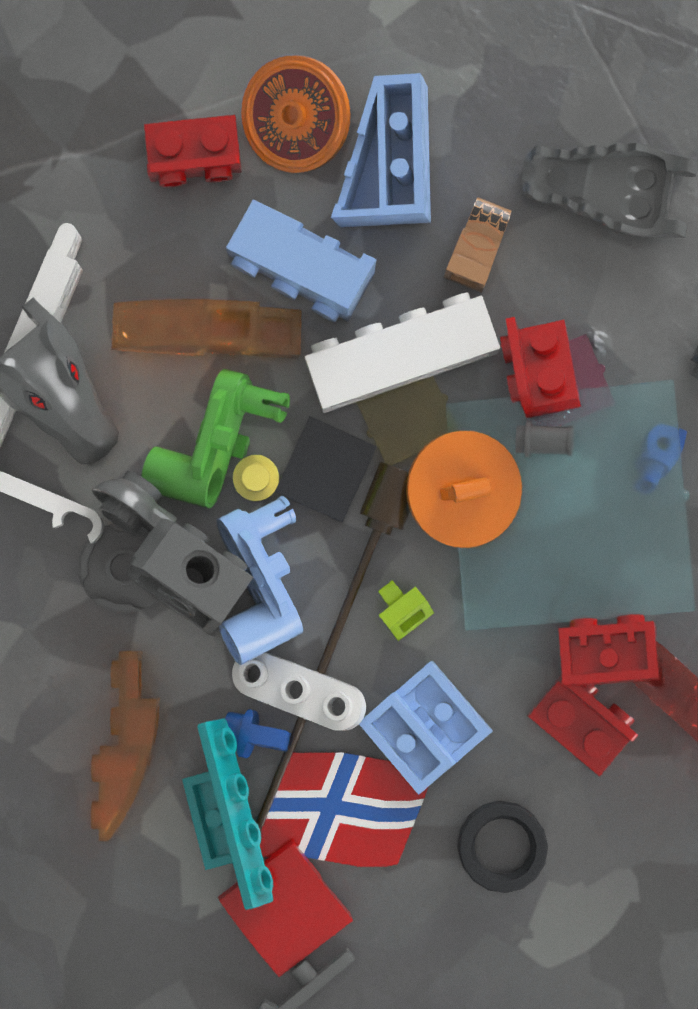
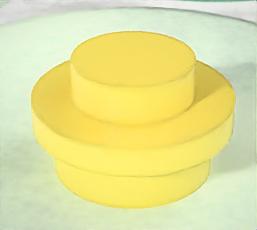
(255, 478)

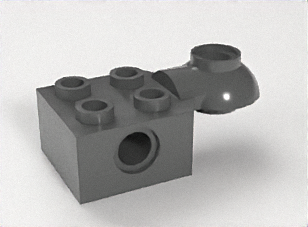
(170, 549)

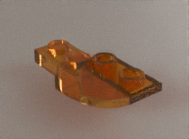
(206, 326)
(124, 765)

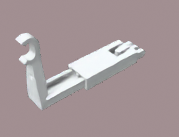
(53, 290)

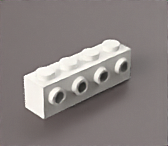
(401, 353)

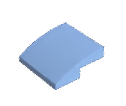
(425, 727)

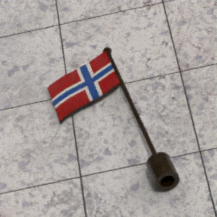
(344, 802)

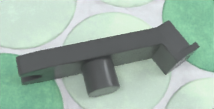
(310, 980)

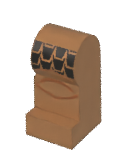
(478, 245)

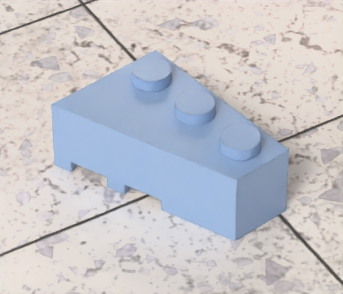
(390, 161)
(300, 262)

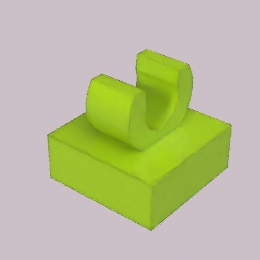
(404, 611)

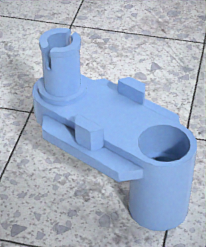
(274, 615)

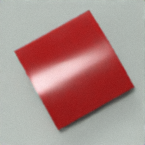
(299, 917)

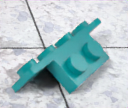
(224, 817)

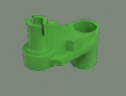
(201, 476)

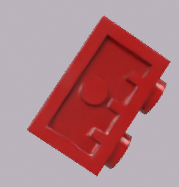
(192, 150)
(542, 368)
(608, 652)
(584, 724)

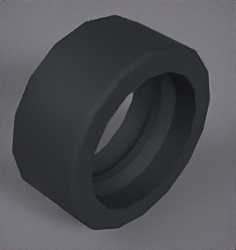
(502, 882)

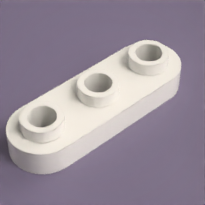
(317, 694)

